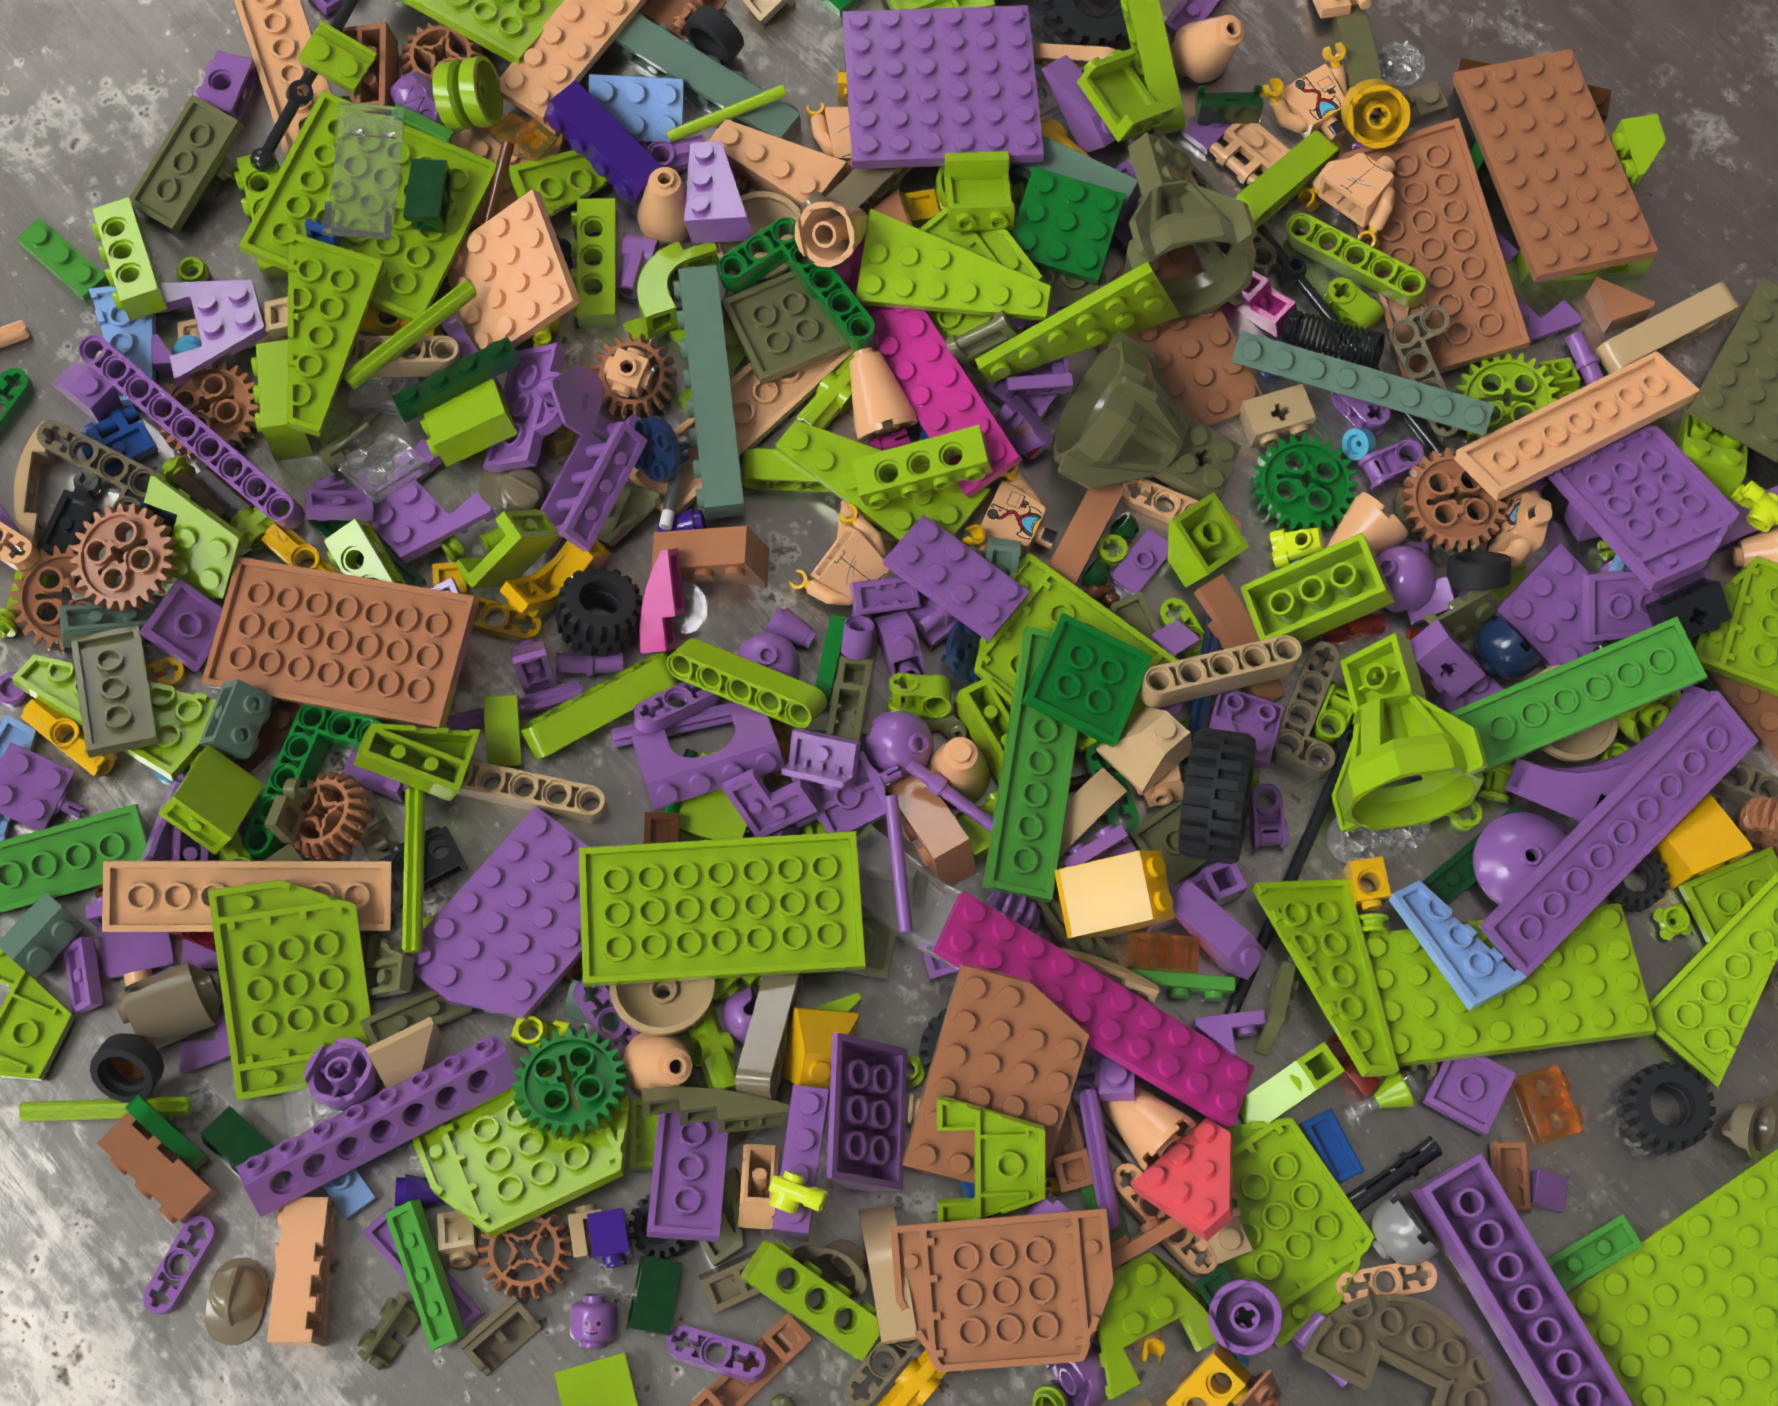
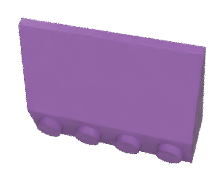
(866, 1114)

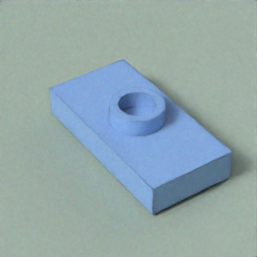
(350, 1193)

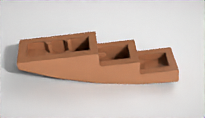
(1085, 531)
(1234, 628)

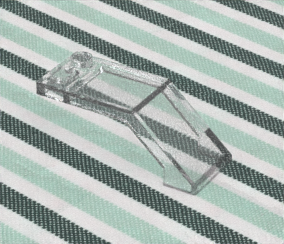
(365, 171)
(929, 897)

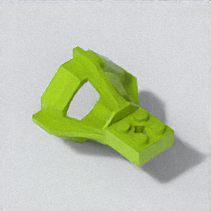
(1398, 738)

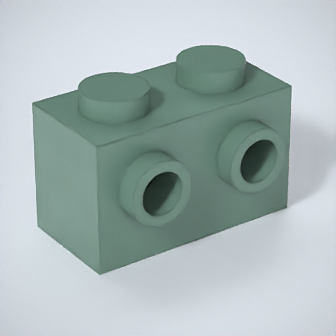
(237, 720)
(40, 935)

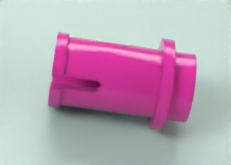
(890, 440)

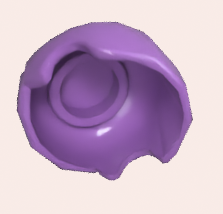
(738, 1013)

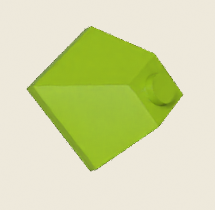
(1202, 540)

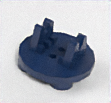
(662, 451)
(962, 652)

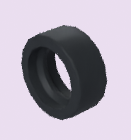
(714, 34)
(1479, 570)
(137, 1051)

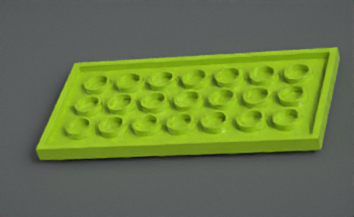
(720, 909)
(1576, 996)

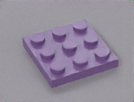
(1548, 609)

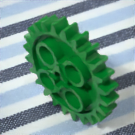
(1310, 458)
(539, 1093)

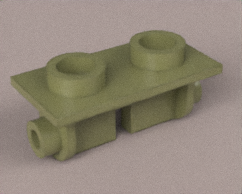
(379, 1341)

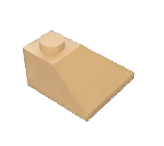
(1148, 747)
(406, 1052)

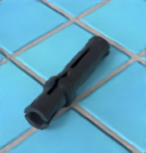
(1405, 1166)

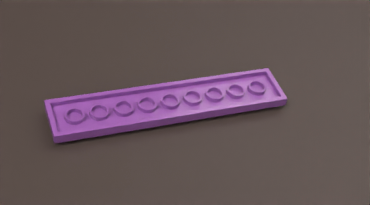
(1618, 833)

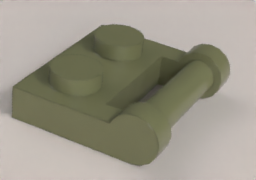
(966, 356)

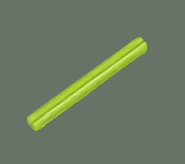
(410, 334)
(413, 871)
(98, 1109)

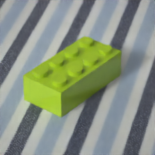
(1318, 591)

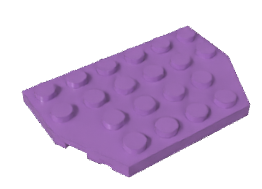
(1649, 505)
(510, 925)

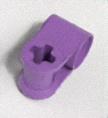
(1362, 412)
(1385, 465)
(1267, 824)

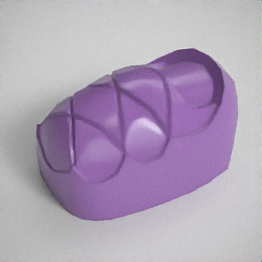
(416, 94)

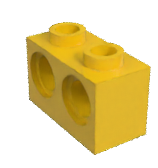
(1204, 1385)

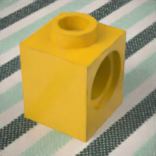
(1373, 870)

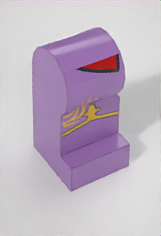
(1024, 427)

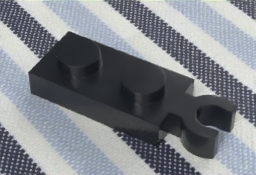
(69, 515)

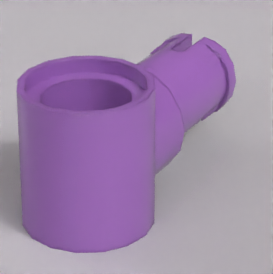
(857, 636)

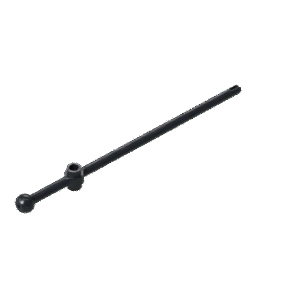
(263, 157)
(1293, 274)
(1299, 858)

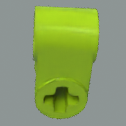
(1353, 305)
(922, 695)
(1334, 711)

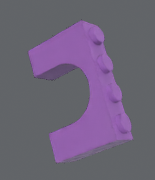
(679, 778)
(802, 1155)

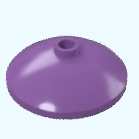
(1501, 851)

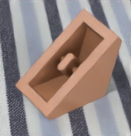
(1616, 306)

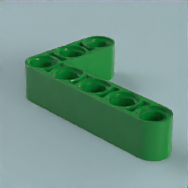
(807, 274)
(293, 765)

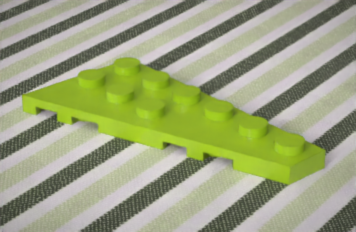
(829, 461)

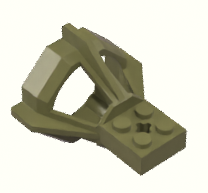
(1182, 213)
(1130, 410)

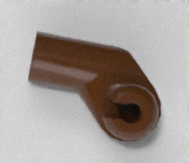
(1103, 594)

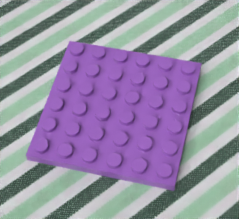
(940, 85)

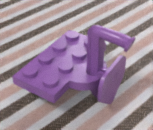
(543, 401)

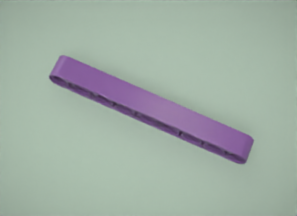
(180, 421)

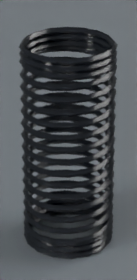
(1371, 351)

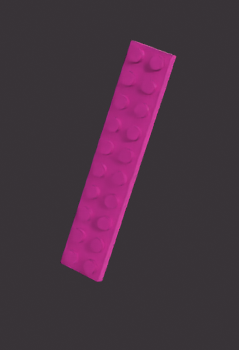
(932, 378)
(1115, 1018)

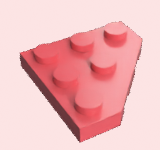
(1193, 1180)

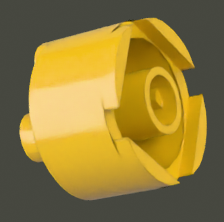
(1389, 123)

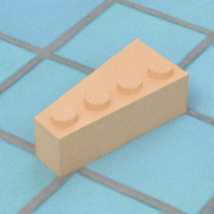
(778, 164)
(302, 1273)

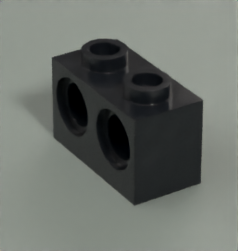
(435, 869)

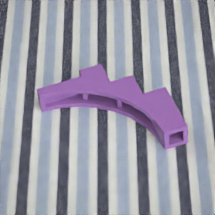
(1578, 788)

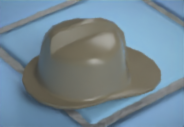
(514, 490)
(1754, 1125)
(839, 1262)
(236, 1301)

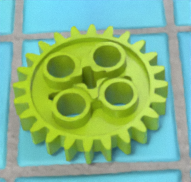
(1506, 375)

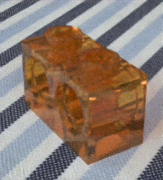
(1162, 952)
(1537, 1107)

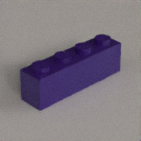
(601, 141)

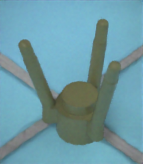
(338, 448)

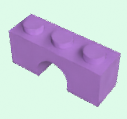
(1219, 881)

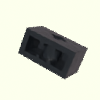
(1698, 606)

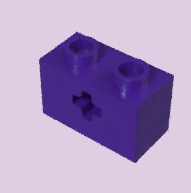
(610, 1237)

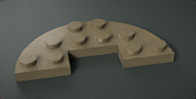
(1407, 1336)

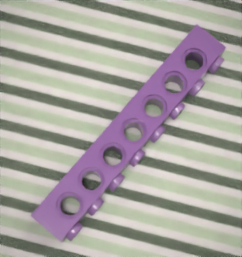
(377, 1125)

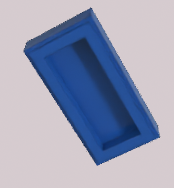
(1332, 1145)

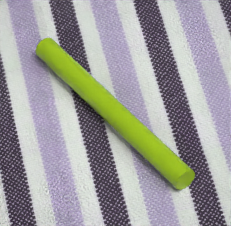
(726, 113)

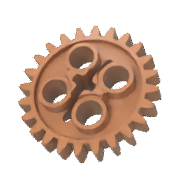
(221, 404)
(1460, 527)
(124, 557)
(30, 587)

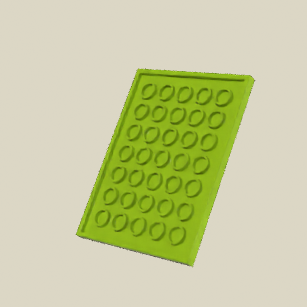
(1697, 1302)

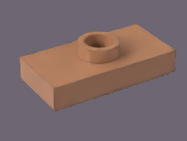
(1511, 1169)

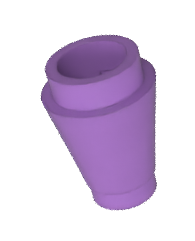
(791, 627)

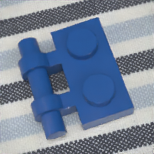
(130, 440)

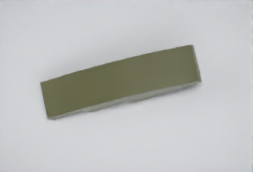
(1356, 36)
(851, 695)
(729, 1109)

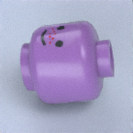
(593, 1321)

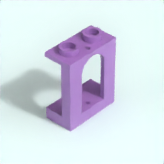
(1056, 383)

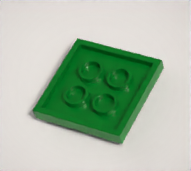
(1067, 224)
(1087, 680)

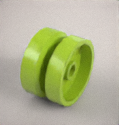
(467, 93)

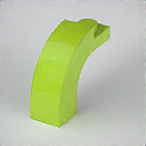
(656, 283)

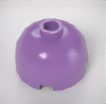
(1408, 577)
(772, 652)
(897, 740)
(341, 1074)
(1082, 1381)

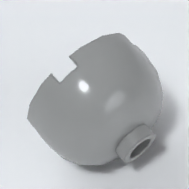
(1401, 1233)

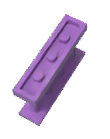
(591, 485)

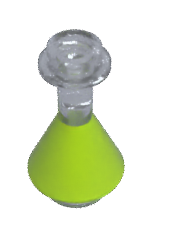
(1394, 1092)

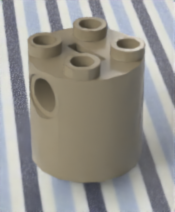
(170, 1004)

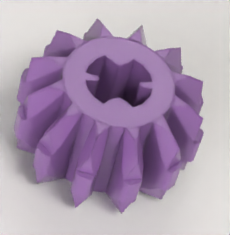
(1017, 908)

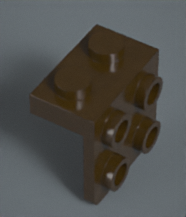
(214, 492)

